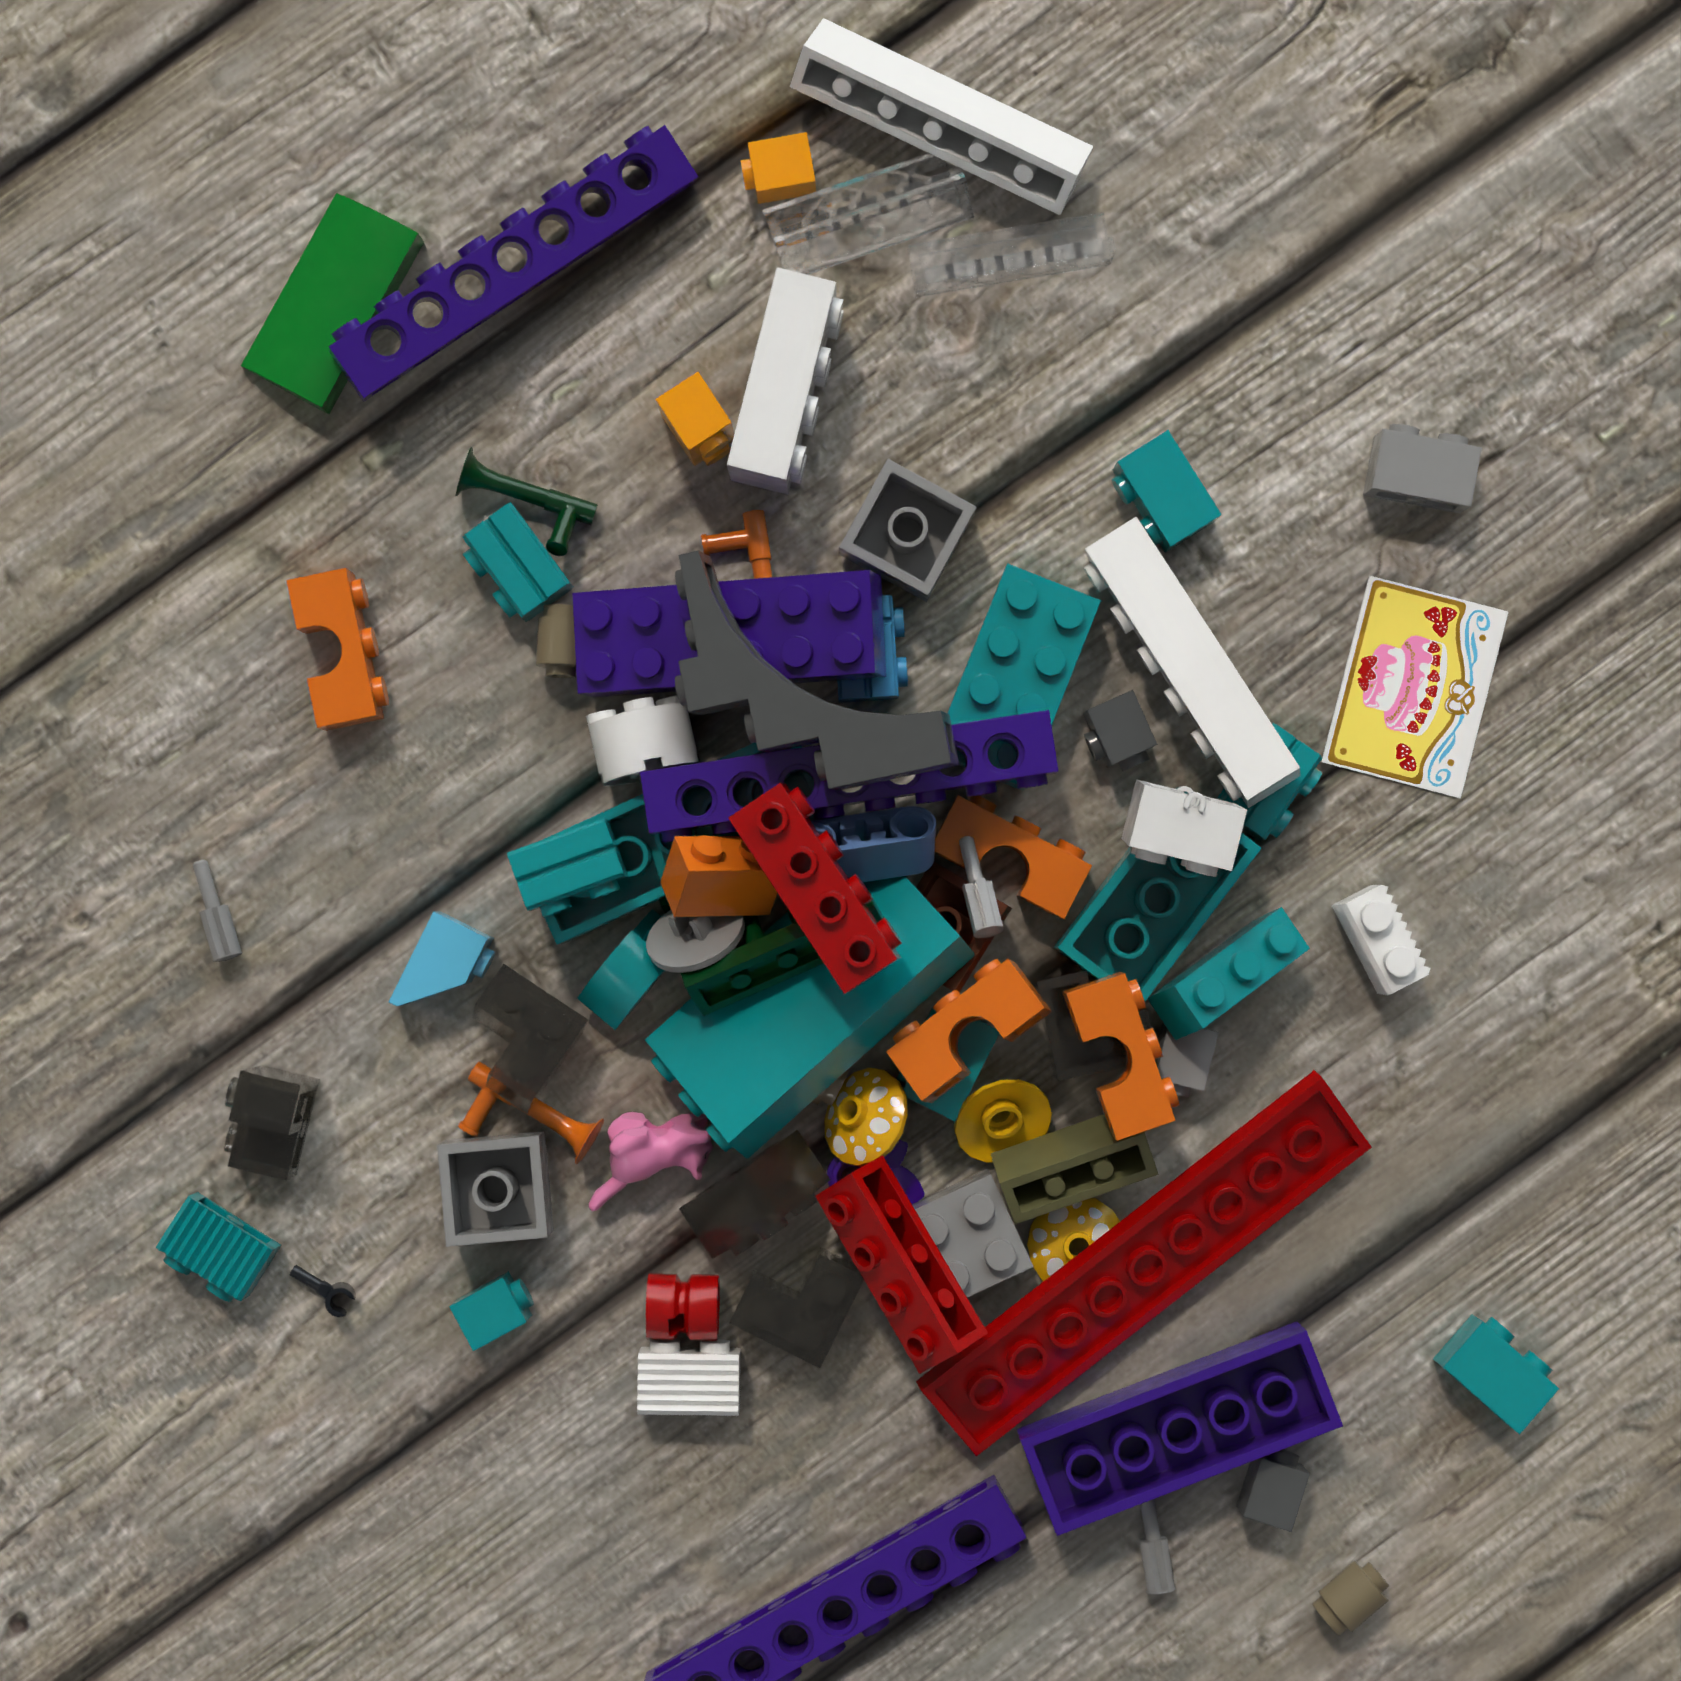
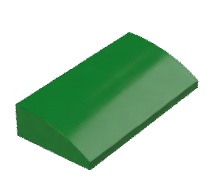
(340, 277)

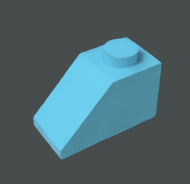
(443, 959)

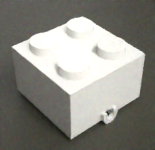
(1183, 826)

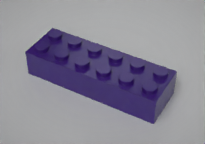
(798, 623)
(1179, 1427)

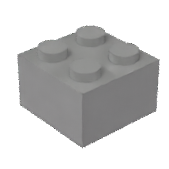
(907, 530)
(495, 1188)
(974, 1233)

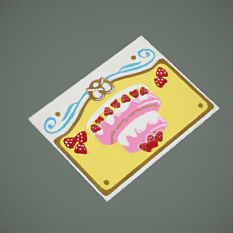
(1414, 686)

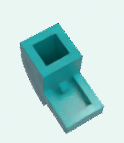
(623, 977)

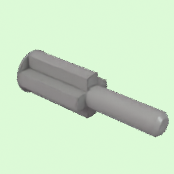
(979, 894)
(216, 917)
(1155, 1553)

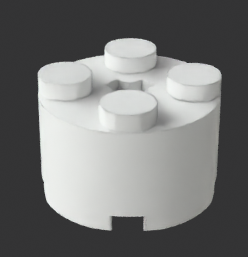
(641, 739)

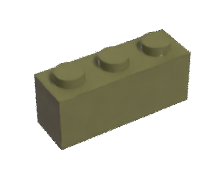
(1069, 1167)

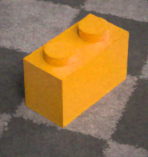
(697, 420)

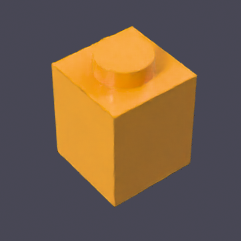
(779, 168)

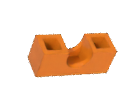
(351, 690)
(1052, 871)
(929, 1051)
(1139, 1096)

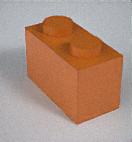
(715, 878)

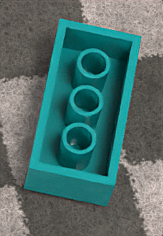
(1022, 654)
(1147, 916)

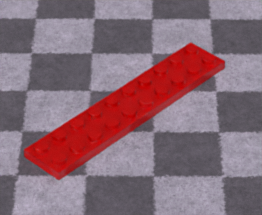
(1145, 1263)

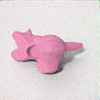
(644, 1149)

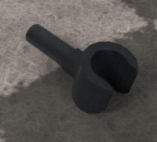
(324, 1289)

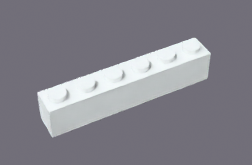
(940, 116)
(1192, 663)

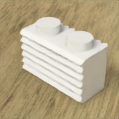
(1381, 939)
(689, 1379)

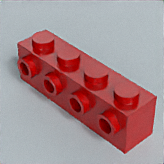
(815, 887)
(901, 1264)

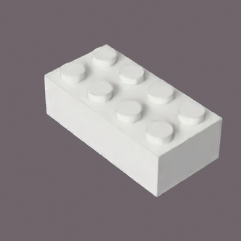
(782, 381)

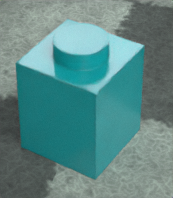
(492, 1310)

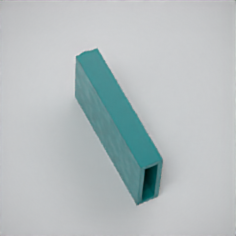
(785, 1045)

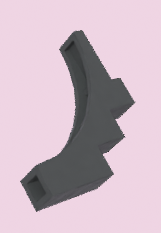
(782, 716)

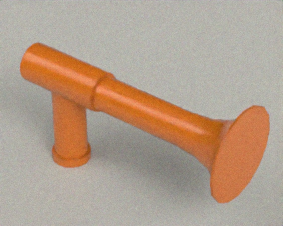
(753, 537)
(577, 1134)

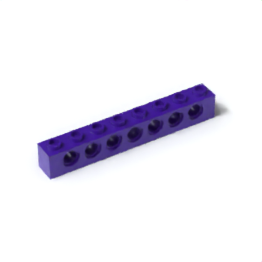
(667, 176)
(666, 787)
(847, 1581)

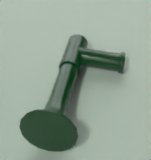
(569, 508)

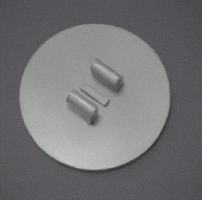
(692, 942)

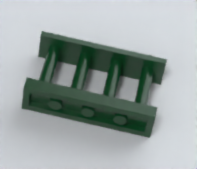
(755, 965)

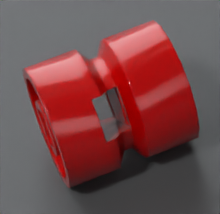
(682, 1307)

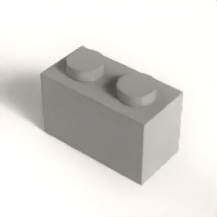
(1422, 469)

